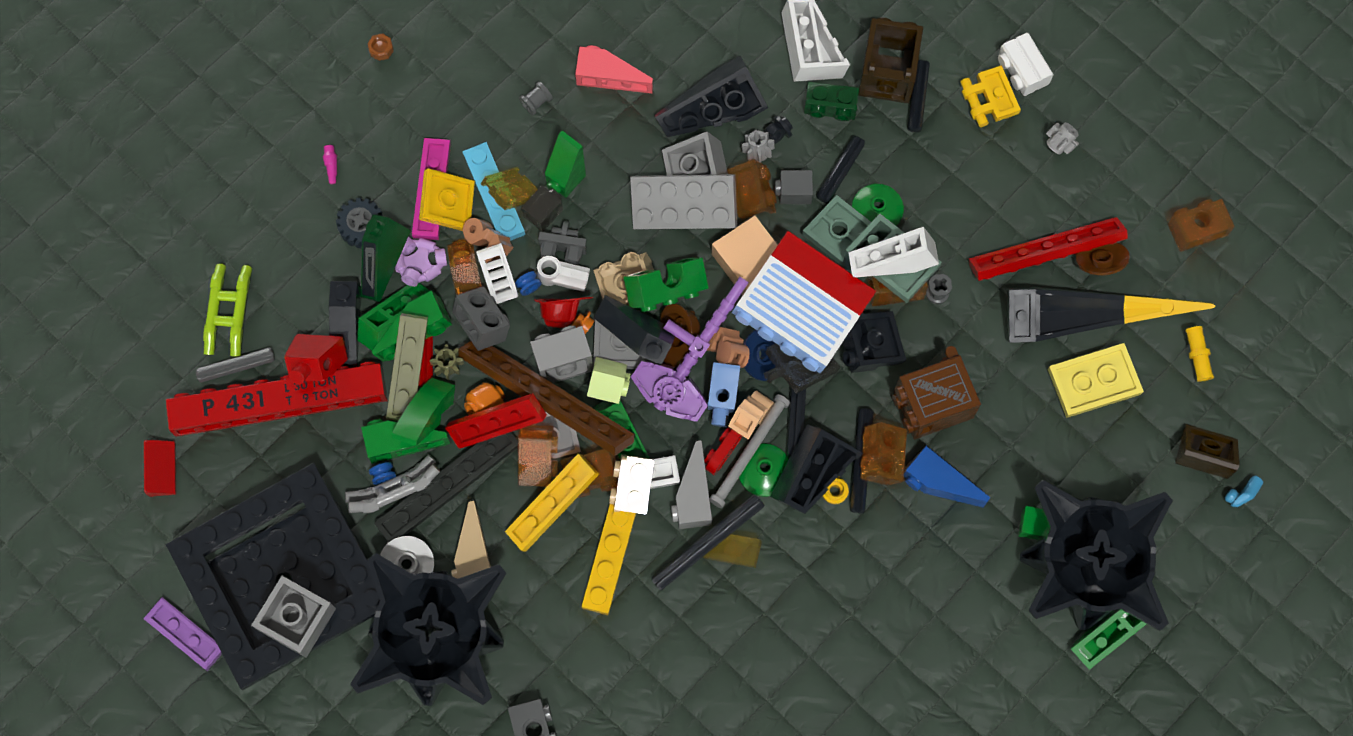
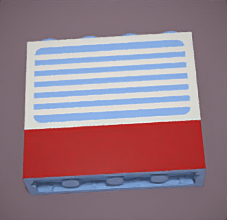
(803, 302)

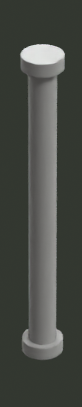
(780, 403)

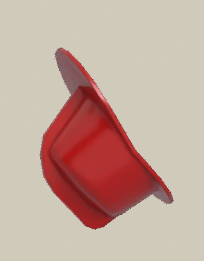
(559, 312)

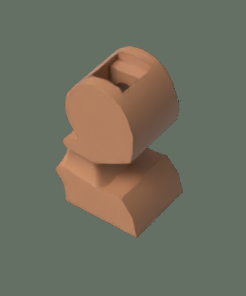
(482, 234)
(729, 347)

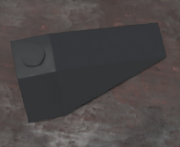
(717, 99)

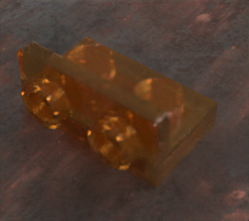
(753, 189)

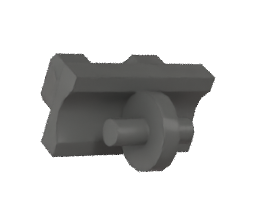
(563, 240)

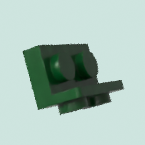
(831, 101)

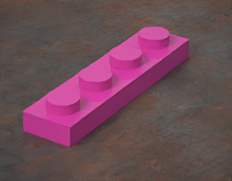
(435, 157)

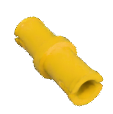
(1199, 353)

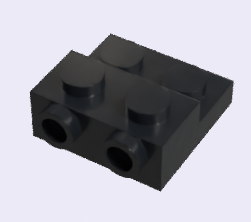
(873, 343)

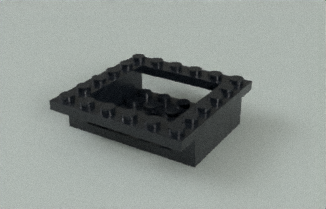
(310, 546)

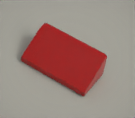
(159, 468)

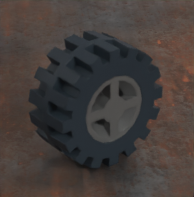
(353, 217)

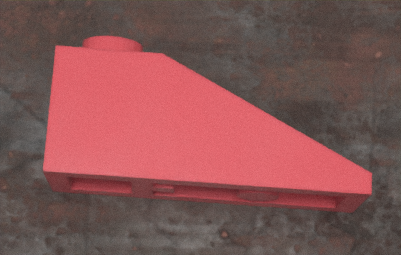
(604, 70)

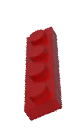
(496, 421)

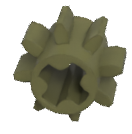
(452, 366)

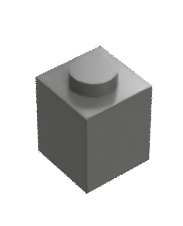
(795, 187)

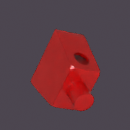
(314, 357)

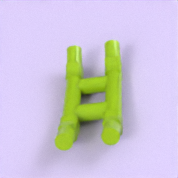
(234, 321)

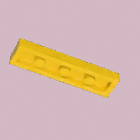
(552, 502)
(608, 561)

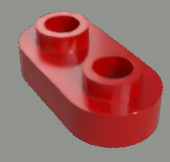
(717, 458)

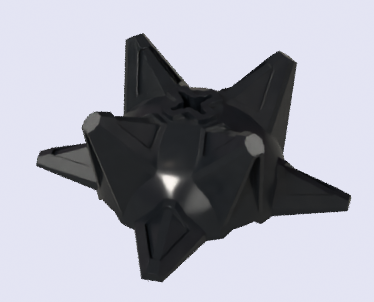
(1097, 557)
(413, 608)

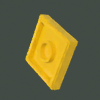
(446, 199)

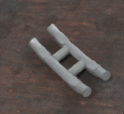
(374, 498)

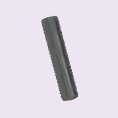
(235, 365)

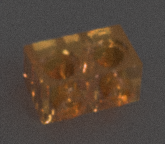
(883, 453)

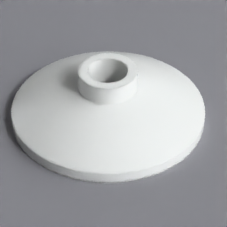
(411, 549)

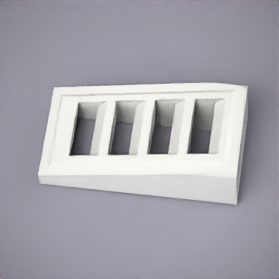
(503, 289)

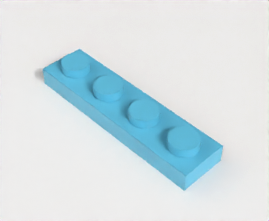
(480, 165)

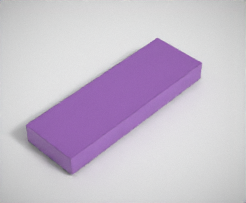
(184, 633)

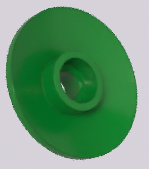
(891, 200)
(762, 482)

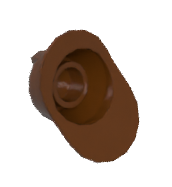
(688, 321)

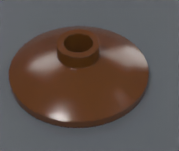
(1104, 259)

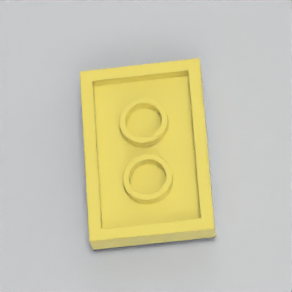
(1095, 380)

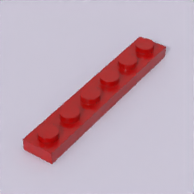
(1048, 248)

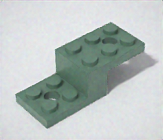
(859, 235)

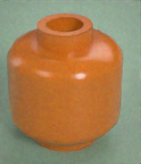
(483, 397)

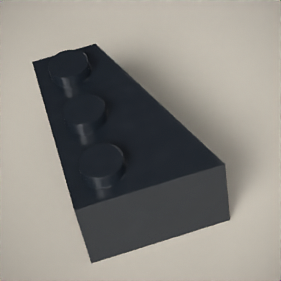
(812, 468)

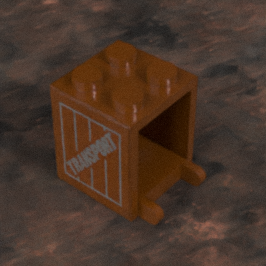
(936, 396)

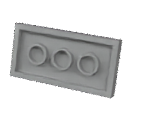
(684, 201)

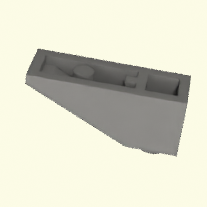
(692, 498)

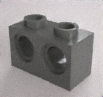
(481, 318)

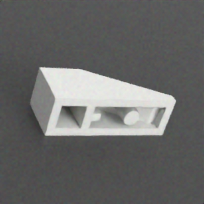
(895, 255)

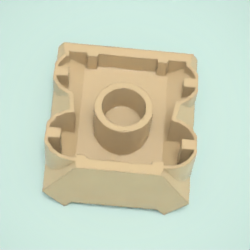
(610, 275)

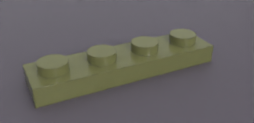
(406, 364)

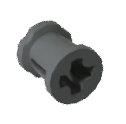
(535, 98)
(942, 295)

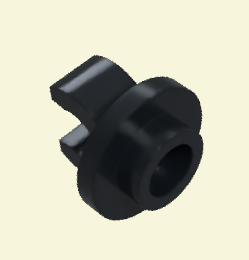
(779, 129)

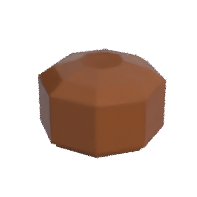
(380, 47)

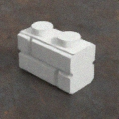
(1024, 64)

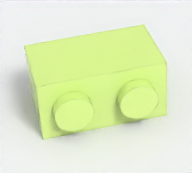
(608, 380)

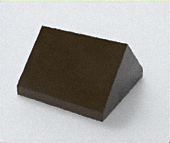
(1208, 452)

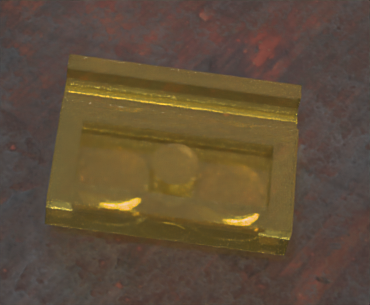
(509, 188)

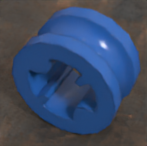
(528, 283)
(382, 473)

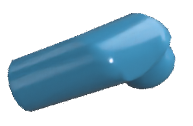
(1248, 493)

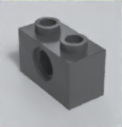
(530, 713)

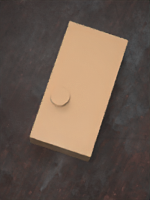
(744, 251)

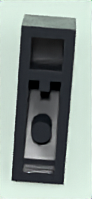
(344, 316)
(635, 329)

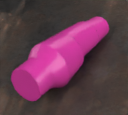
(330, 162)

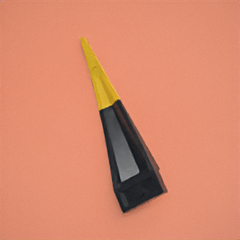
(1051, 313)

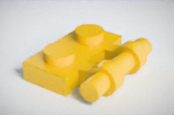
(997, 92)

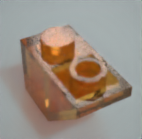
(464, 266)

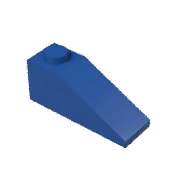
(940, 479)

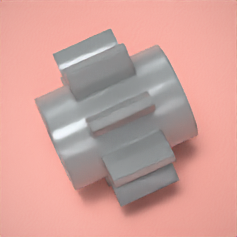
(1062, 138)
(758, 146)

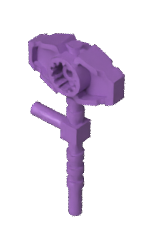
(671, 388)

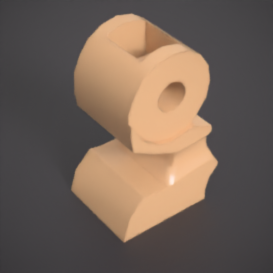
(750, 414)

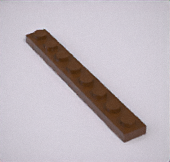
(552, 398)

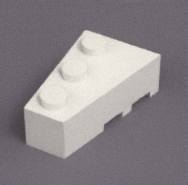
(809, 43)

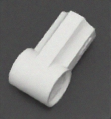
(566, 274)

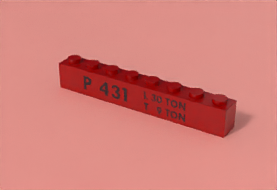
(274, 400)

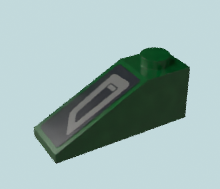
(380, 253)

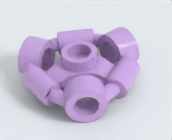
(419, 262)

